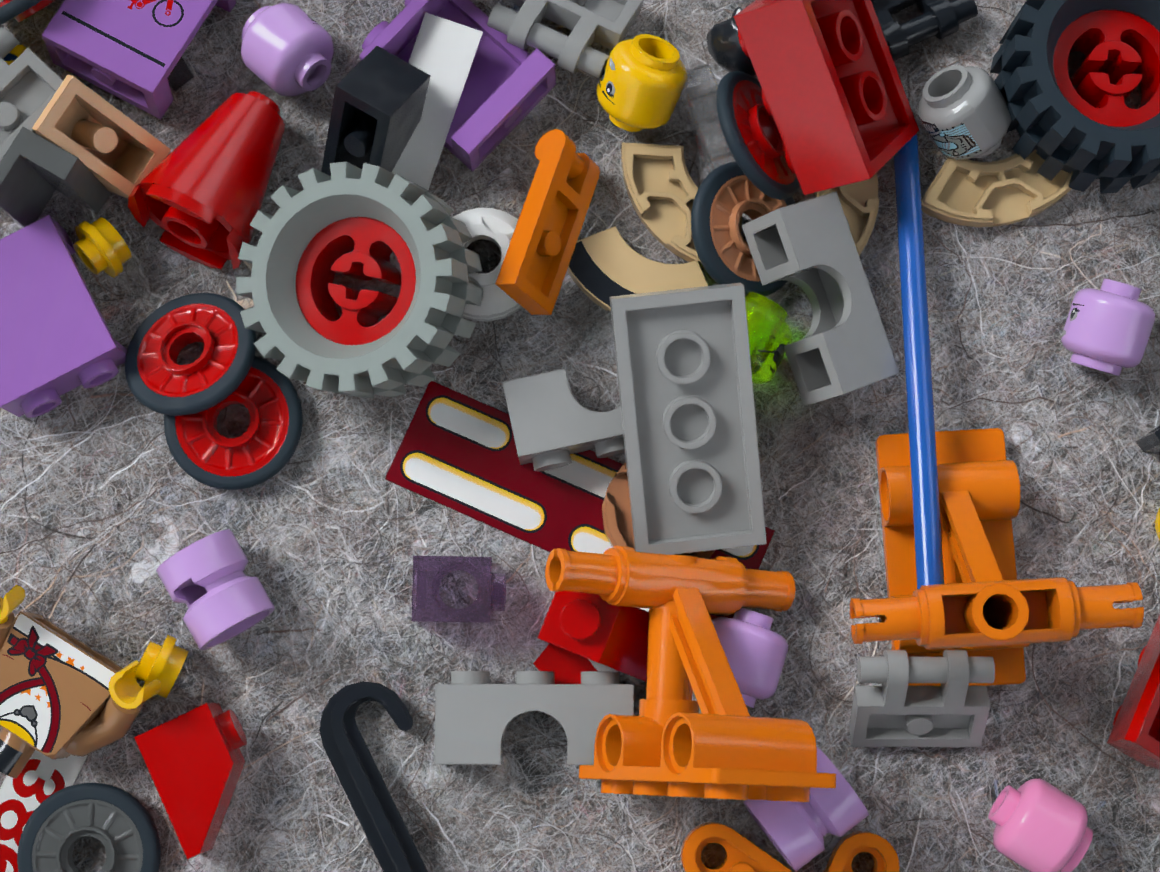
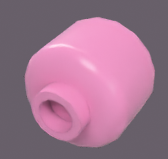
(1040, 827)

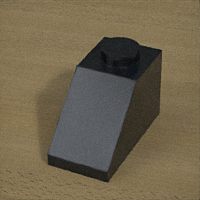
(375, 111)

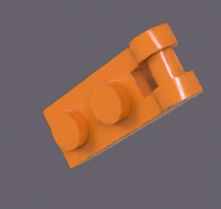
(548, 224)

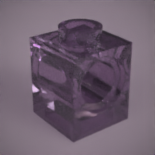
(430, 577)

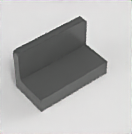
(38, 168)

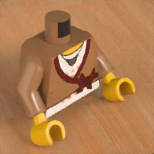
(59, 691)

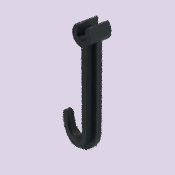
(361, 776)

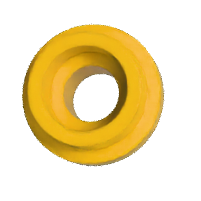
(101, 247)
(162, 664)

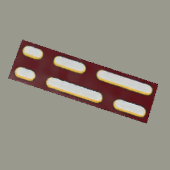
(470, 462)

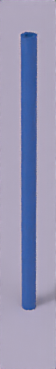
(918, 367)

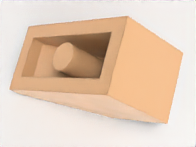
(100, 136)

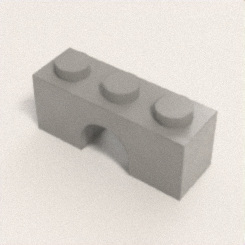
(817, 252)
(553, 424)
(476, 714)

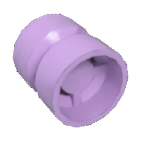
(215, 589)
(800, 827)

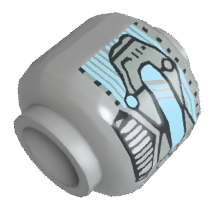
(964, 112)

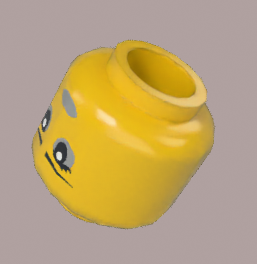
(641, 83)

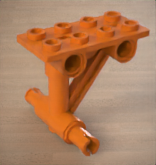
(981, 600)
(670, 743)

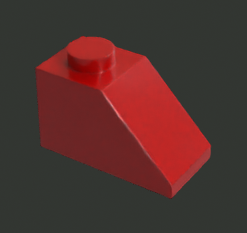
(599, 631)
(195, 771)

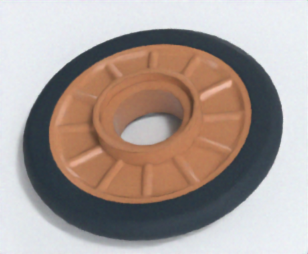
(716, 231)

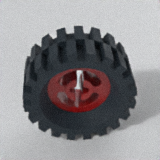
(1086, 126)

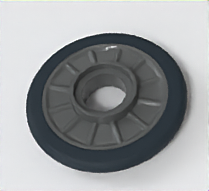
(95, 812)

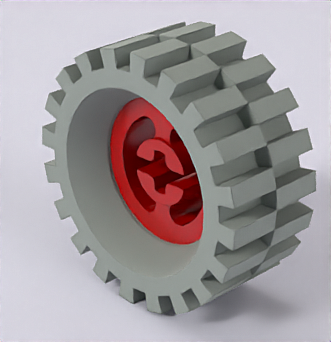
(314, 239)

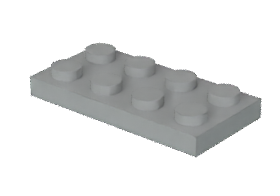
(688, 419)

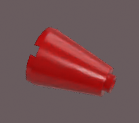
(214, 181)

